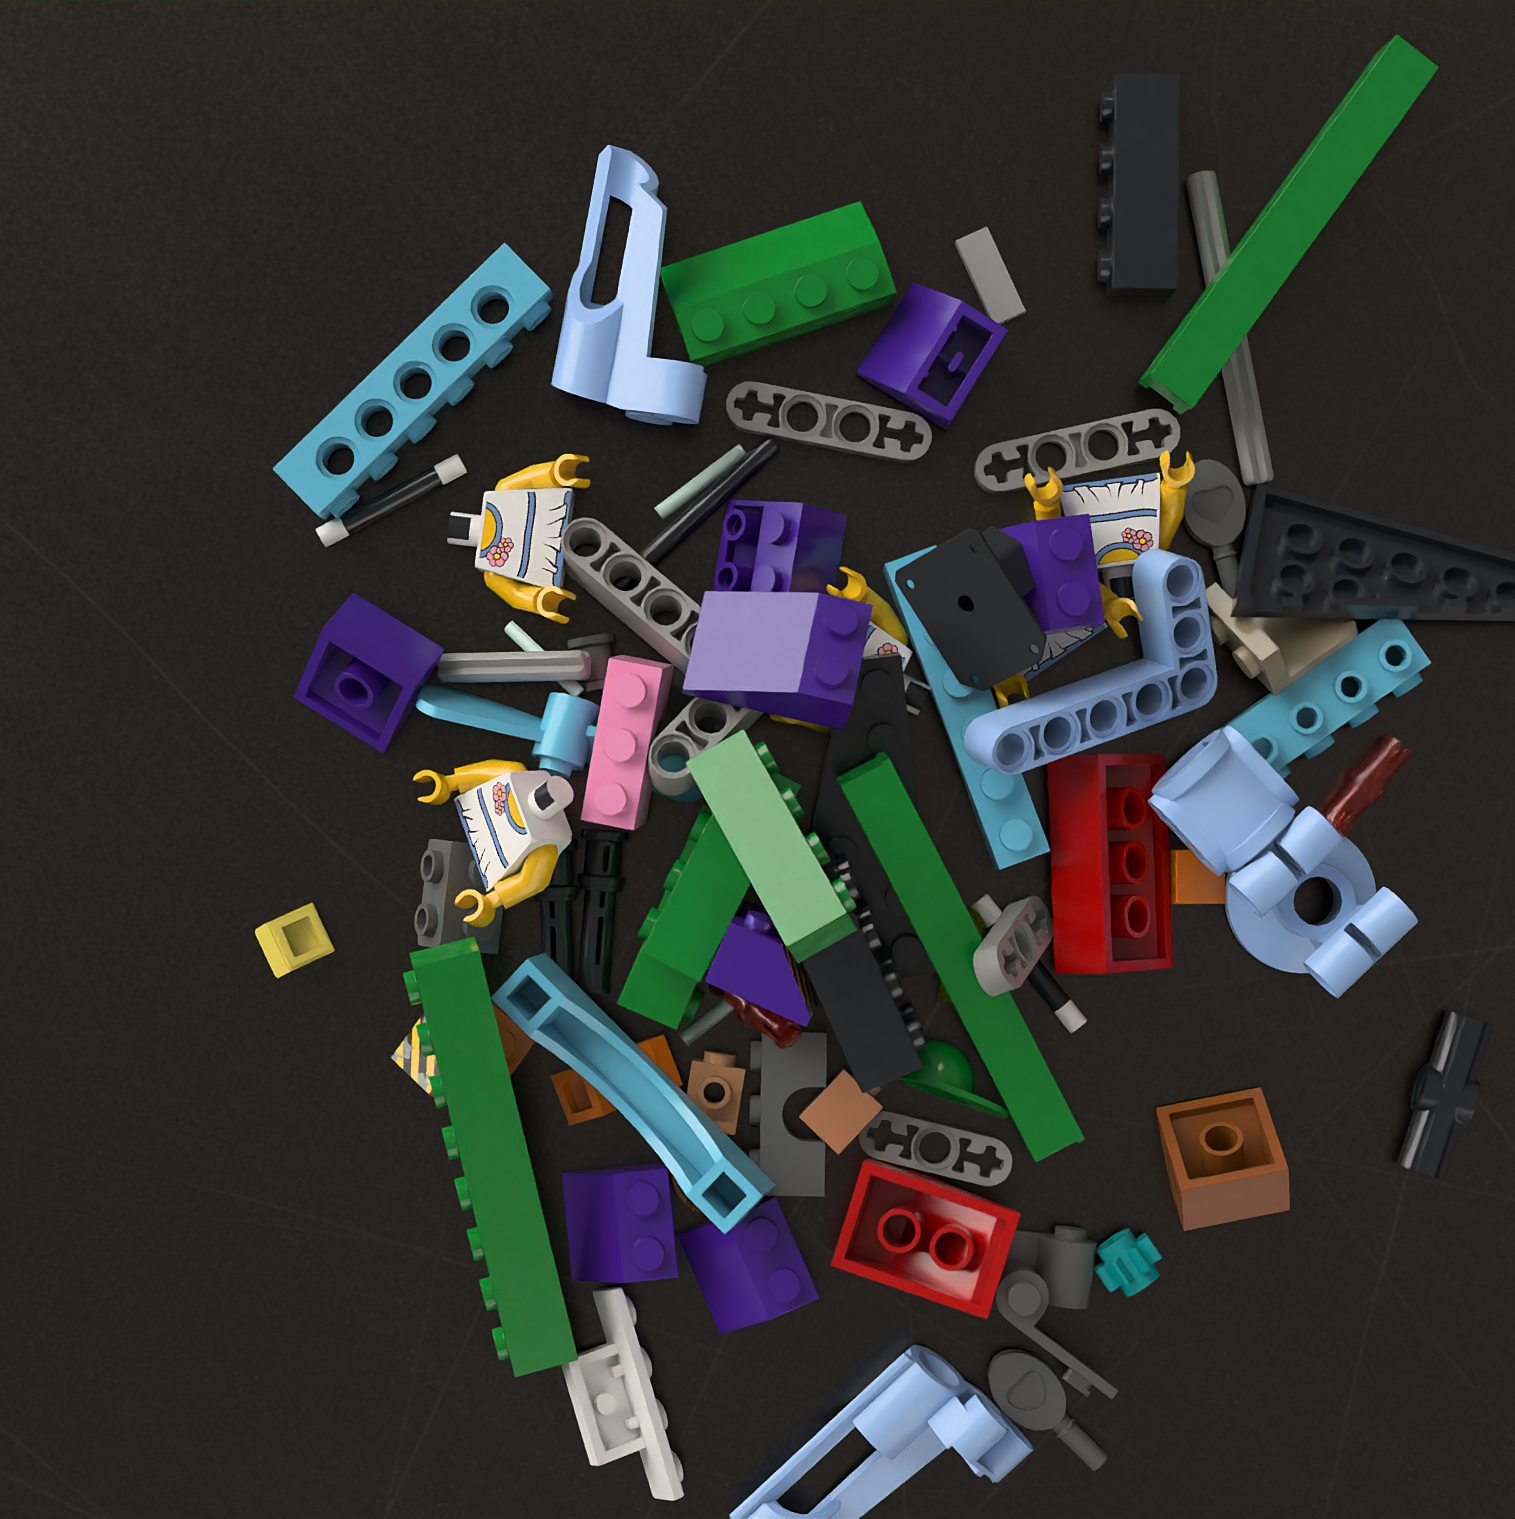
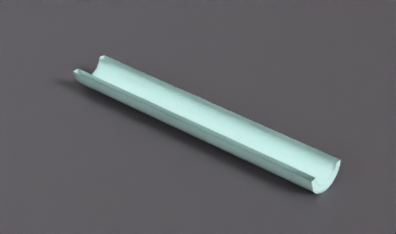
(699, 483)
(529, 645)
(705, 1022)

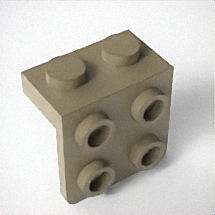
(1275, 648)

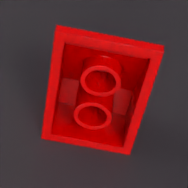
(925, 1237)

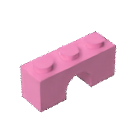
(626, 727)

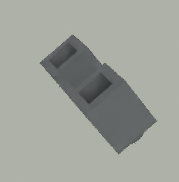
(787, 1158)

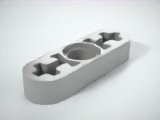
(1013, 946)
(970, 1170)

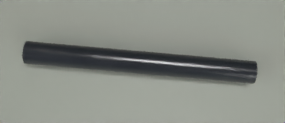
(704, 506)

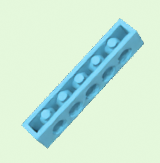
(499, 277)

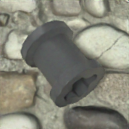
(600, 651)

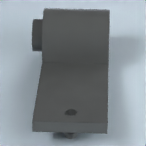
(1061, 1260)
(1022, 1301)

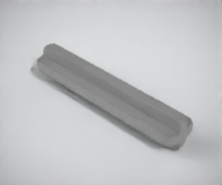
(514, 666)

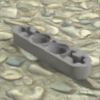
(830, 413)
(1075, 446)

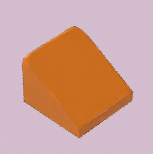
(1193, 882)

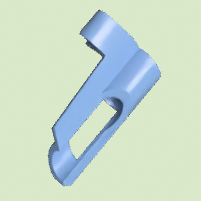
(609, 347)
(909, 1418)

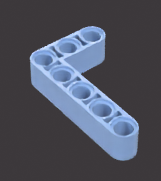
(1168, 681)

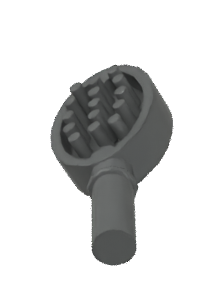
(1216, 516)
(1036, 1400)

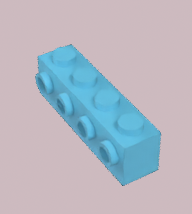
(1332, 693)

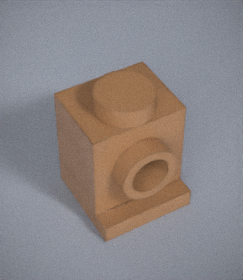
(718, 1068)

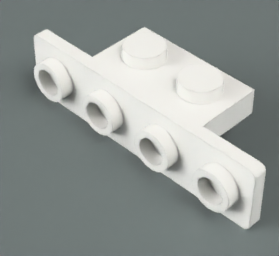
(617, 1399)

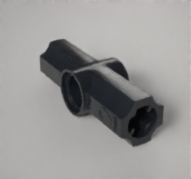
(1445, 1095)

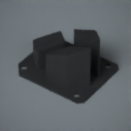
(974, 605)

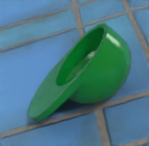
(951, 1078)

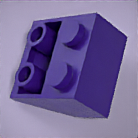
(932, 353)
(779, 547)

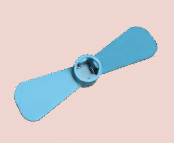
(561, 737)

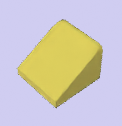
(294, 940)

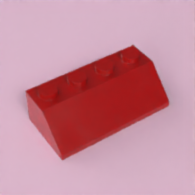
(1108, 865)

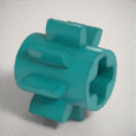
(1127, 1262)

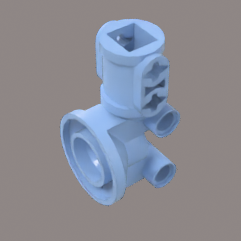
(1243, 823)

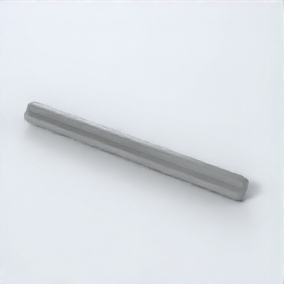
(1238, 370)

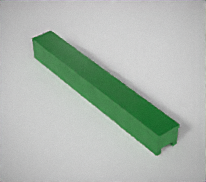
(1289, 224)
(950, 944)

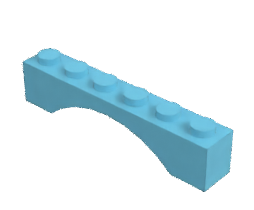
(997, 799)
(576, 1030)

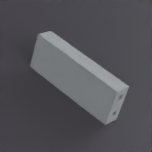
(990, 276)

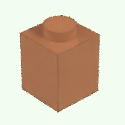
(840, 1110)

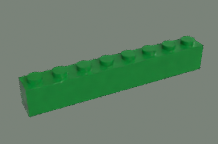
(493, 1156)

